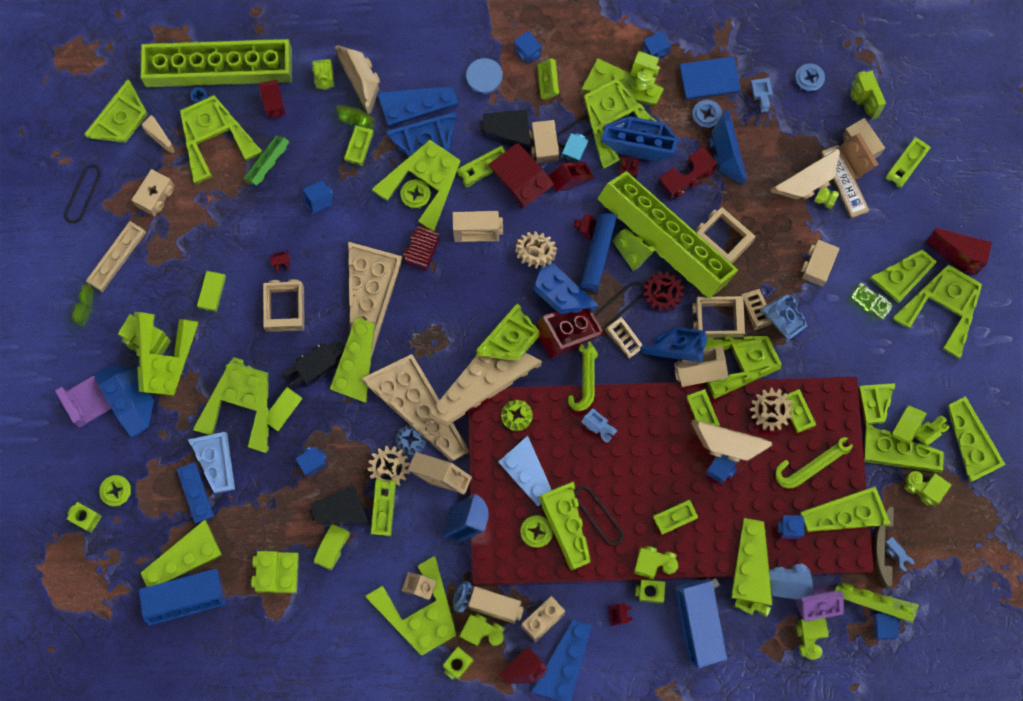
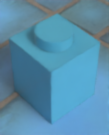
(574, 148)

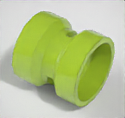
(826, 197)

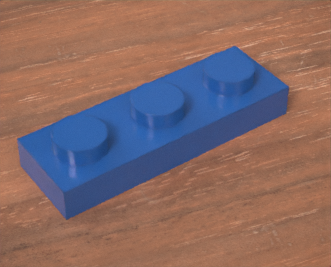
(195, 493)

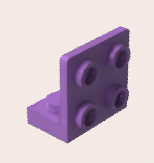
(84, 401)
(821, 605)

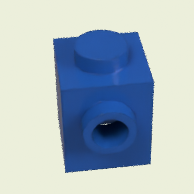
(656, 45)
(527, 48)
(317, 197)
(312, 461)
(722, 468)
(791, 527)
(885, 626)

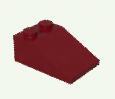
(521, 175)
(961, 251)
(567, 331)

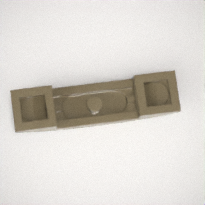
(883, 572)

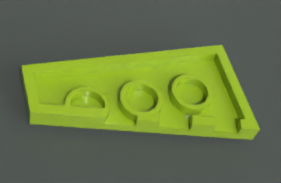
(604, 72)
(355, 361)
(975, 445)
(887, 450)
(852, 511)
(564, 519)
(186, 555)
(752, 569)
(882, 603)

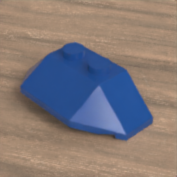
(640, 139)
(727, 150)
(122, 392)

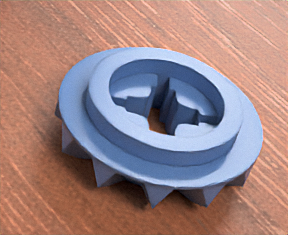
(813, 71)
(704, 106)
(402, 444)
(462, 596)

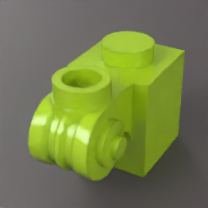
(644, 69)
(323, 74)
(930, 491)
(650, 560)
(477, 628)
(809, 633)

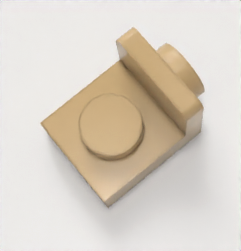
(418, 585)

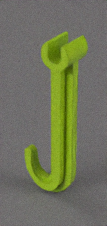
(588, 378)
(813, 467)

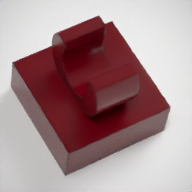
(630, 165)
(585, 226)
(280, 258)
(618, 614)

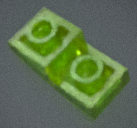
(350, 115)
(871, 302)
(83, 310)

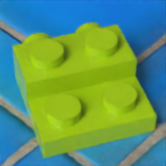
(867, 91)
(275, 572)

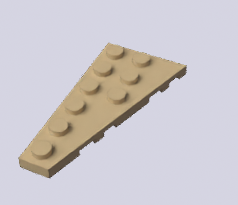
(371, 284)
(479, 381)
(412, 397)

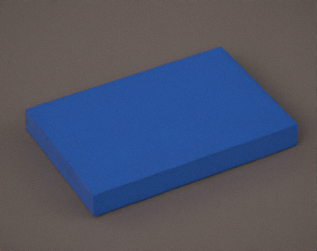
(709, 78)

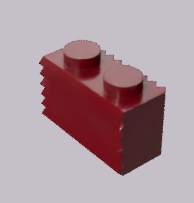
(422, 248)

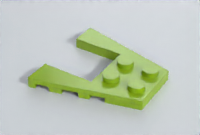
(606, 106)
(206, 121)
(433, 167)
(954, 292)
(754, 356)
(160, 372)
(244, 388)
(428, 626)

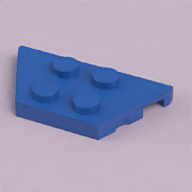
(414, 136)
(561, 291)
(679, 344)

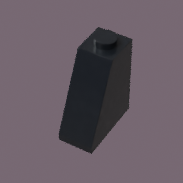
(507, 128)
(339, 509)

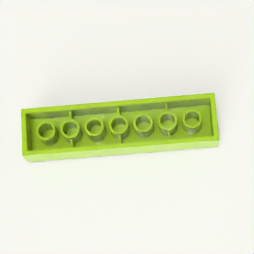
(216, 63)
(668, 234)

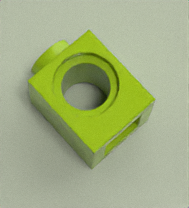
(90, 521)
(659, 588)
(461, 655)

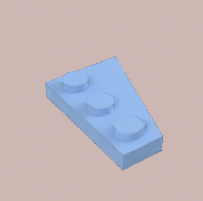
(215, 459)
(526, 470)

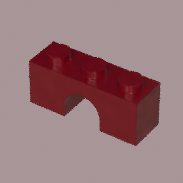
(676, 184)

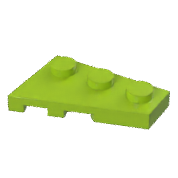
(903, 276)

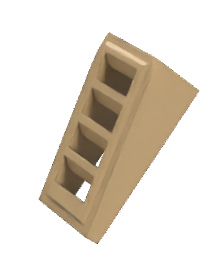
(153, 129)
(757, 324)
(619, 341)

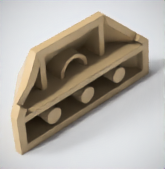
(360, 75)
(810, 178)
(729, 442)

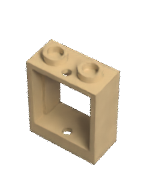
(477, 226)
(747, 240)
(738, 307)
(279, 325)
(710, 369)
(440, 473)
(495, 605)
(550, 614)

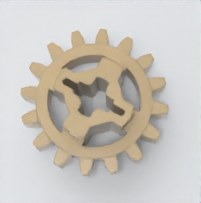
(536, 249)
(778, 403)
(378, 472)

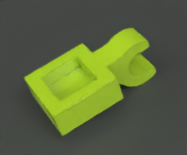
(931, 431)
(749, 607)

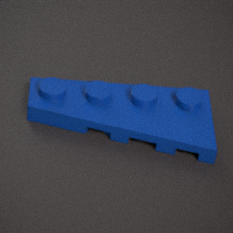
(414, 104)
(565, 664)

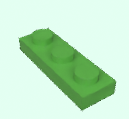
(266, 160)

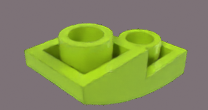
(283, 408)
(909, 424)
(331, 547)

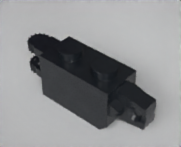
(315, 364)

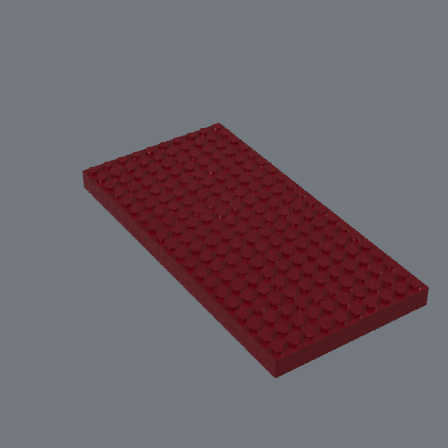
(656, 466)

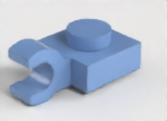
(762, 91)
(598, 423)
(894, 550)

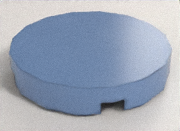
(484, 76)

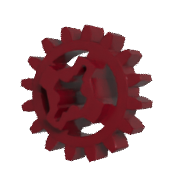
(668, 286)

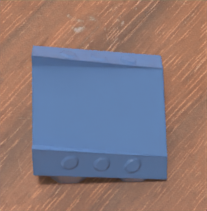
(785, 316)
(791, 582)

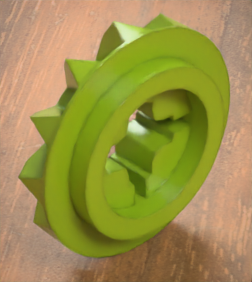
(410, 187)
(519, 423)
(107, 487)
(528, 536)

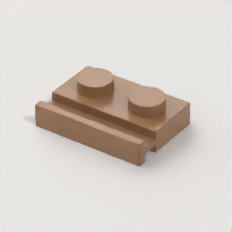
(857, 156)

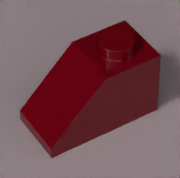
(272, 99)
(570, 176)
(524, 669)

